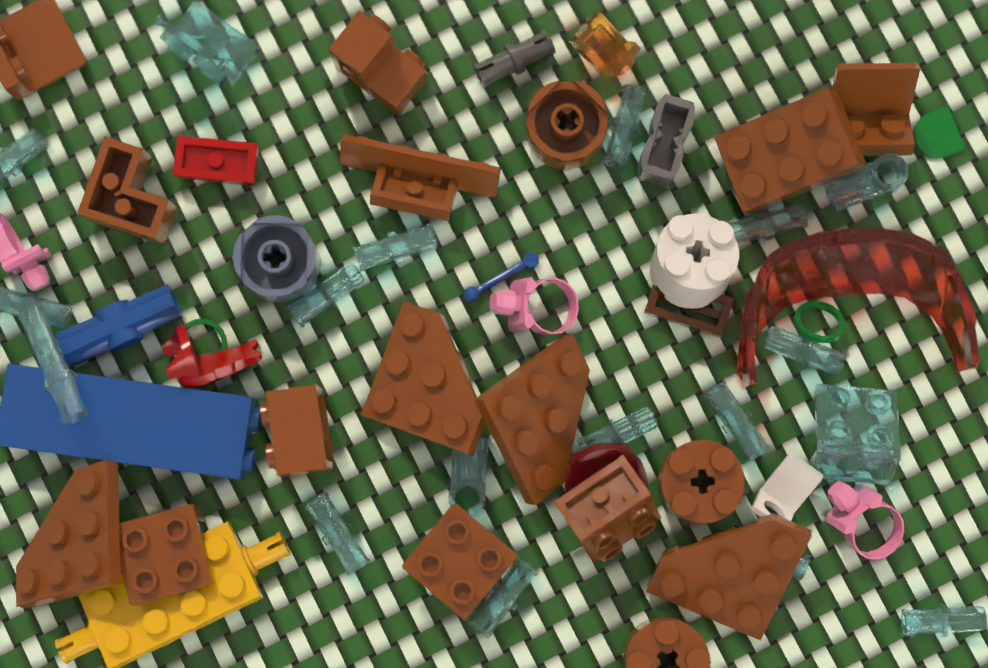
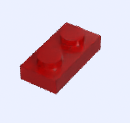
(216, 160)

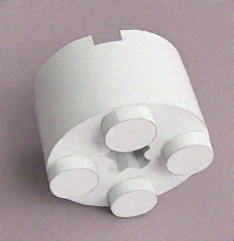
(694, 260)

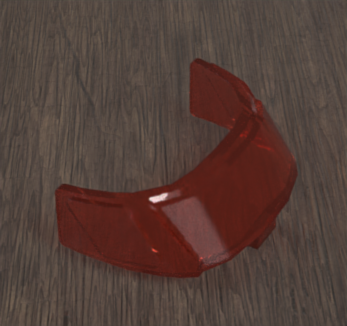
(857, 264)

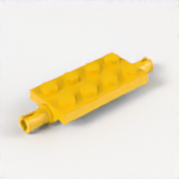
(134, 631)

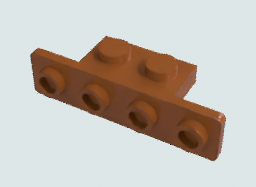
(415, 178)

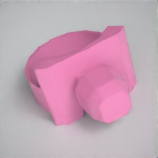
(18, 260)
(515, 305)
(848, 507)

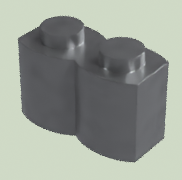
(667, 134)

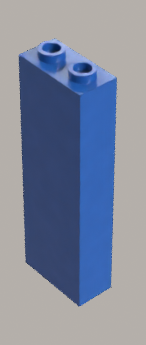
(133, 424)

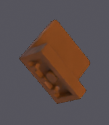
(37, 49)
(879, 104)
(609, 510)
(164, 554)
(459, 561)

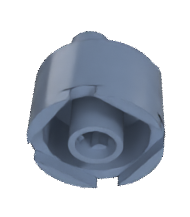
(261, 243)

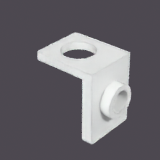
(787, 487)

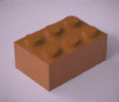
(790, 151)

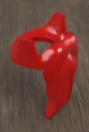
(205, 368)

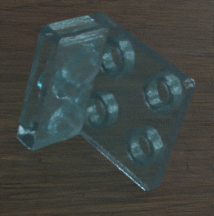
(210, 42)
(856, 434)

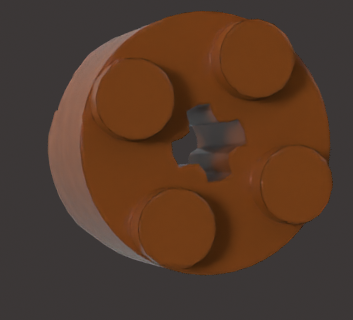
(566, 102)
(718, 465)
(665, 635)

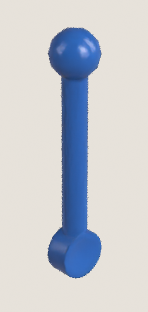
(529, 261)

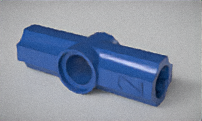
(119, 325)

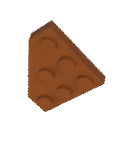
(425, 383)
(537, 416)
(77, 542)
(733, 573)

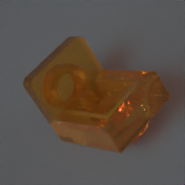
(604, 46)

